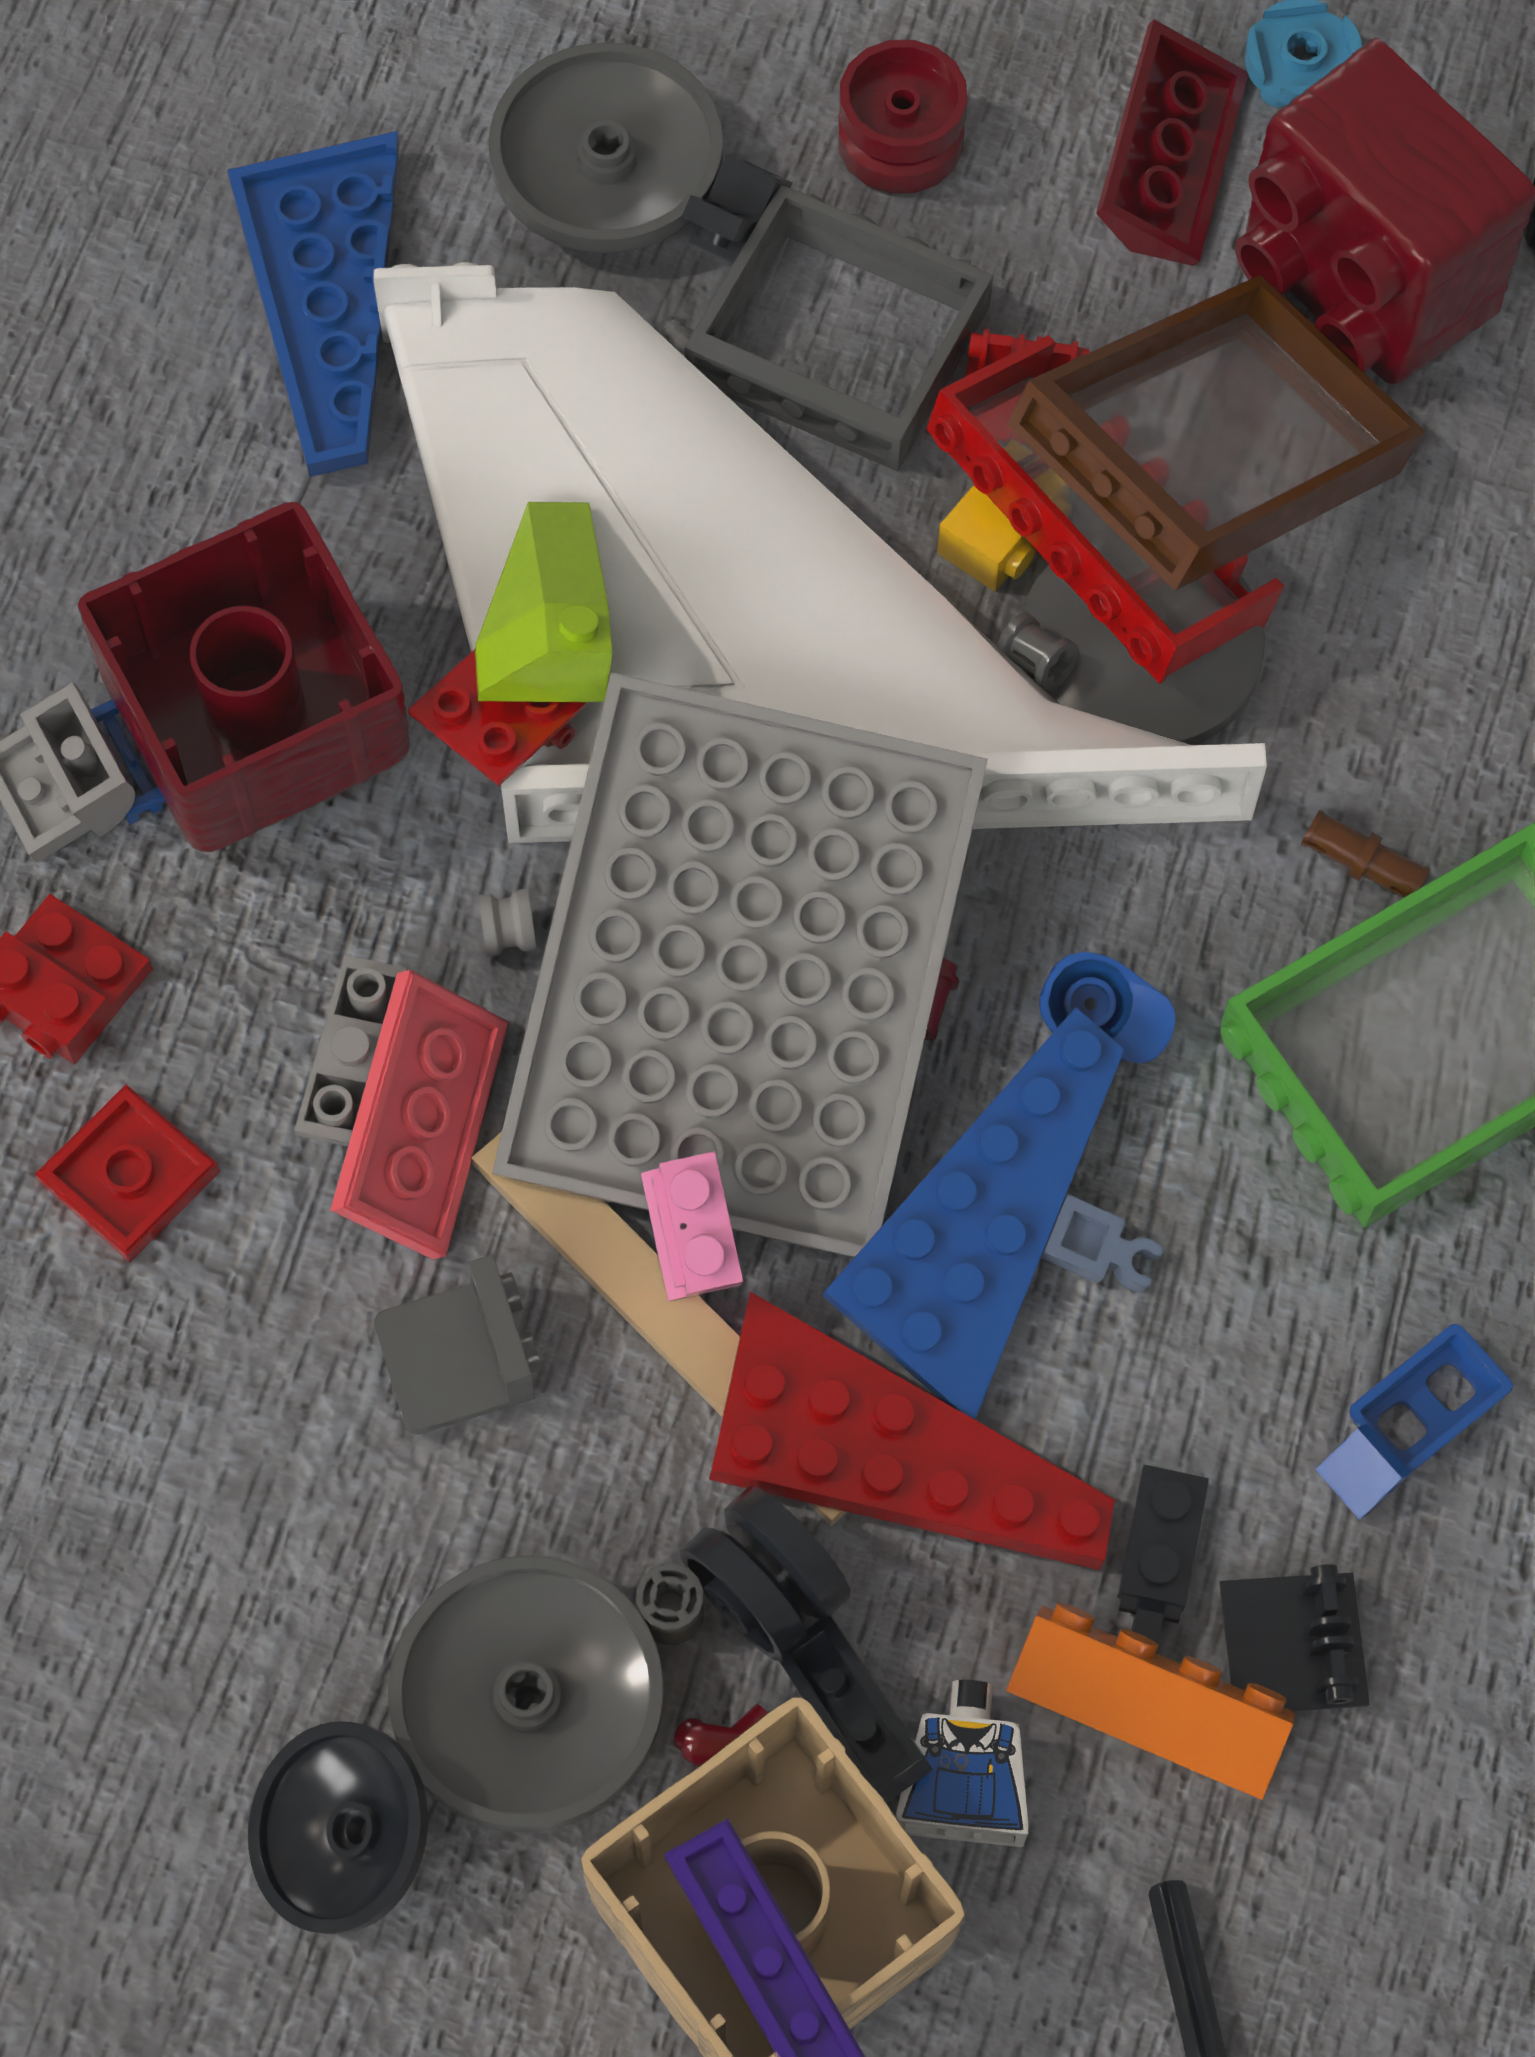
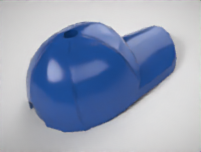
(1125, 1003)

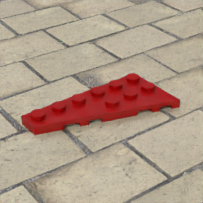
(858, 1439)

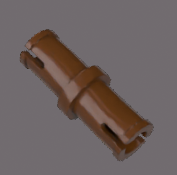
(1364, 855)

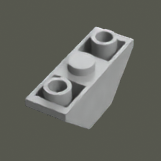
(346, 1050)

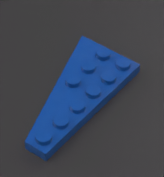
(314, 239)
(963, 1247)

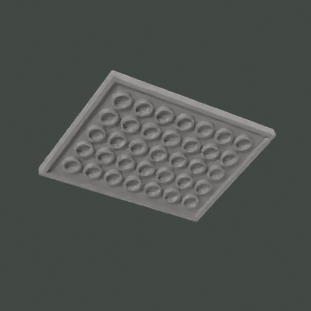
(742, 961)

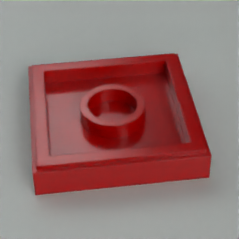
(127, 1173)

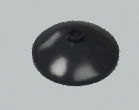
(311, 1820)

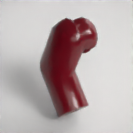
(702, 1740)

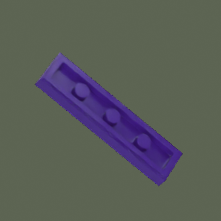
(759, 1946)

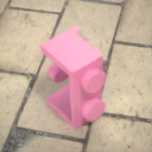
(691, 1226)

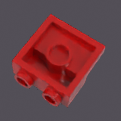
(65, 979)

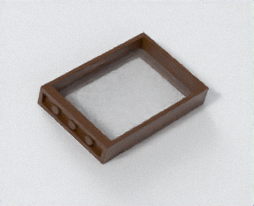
(1215, 430)

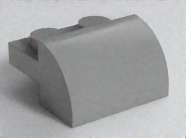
(61, 775)

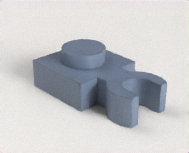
(1089, 1243)

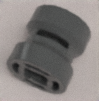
(674, 1616)

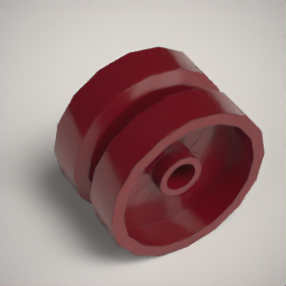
(902, 116)

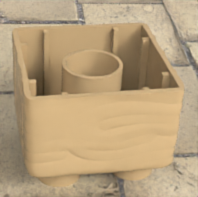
(828, 1852)

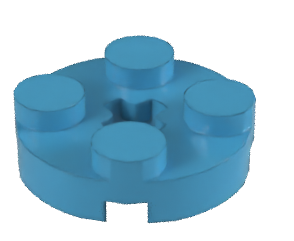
(1273, 41)

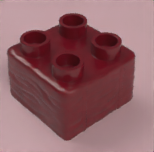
(1384, 214)
(247, 677)

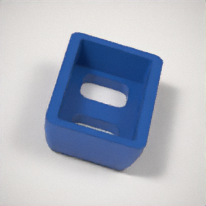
(1408, 1387)

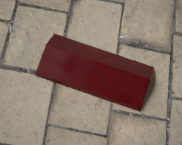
(1171, 147)

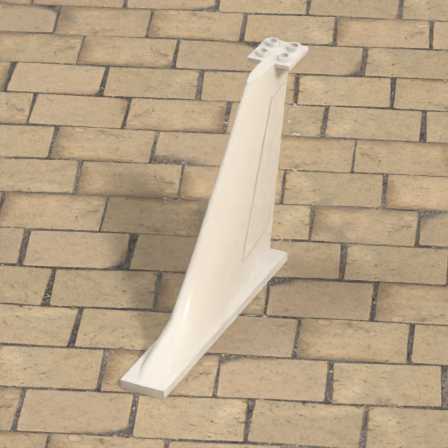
(732, 563)

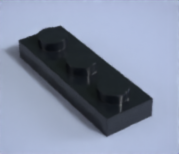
(855, 1709)

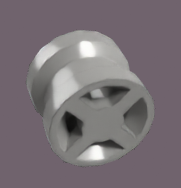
(507, 922)

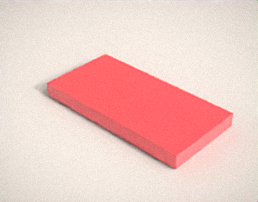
(420, 1115)

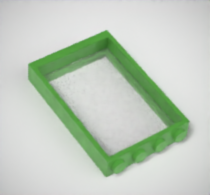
(1406, 1034)

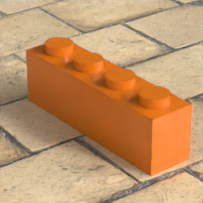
(1153, 1700)

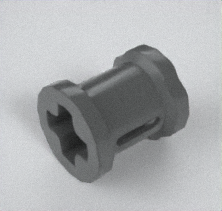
(1038, 651)

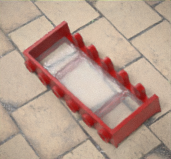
(1121, 590)

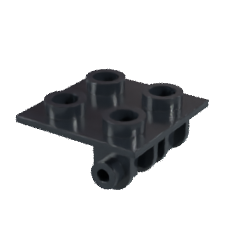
(1297, 1638)

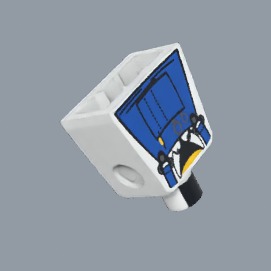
(975, 1775)

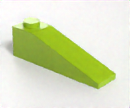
(548, 613)

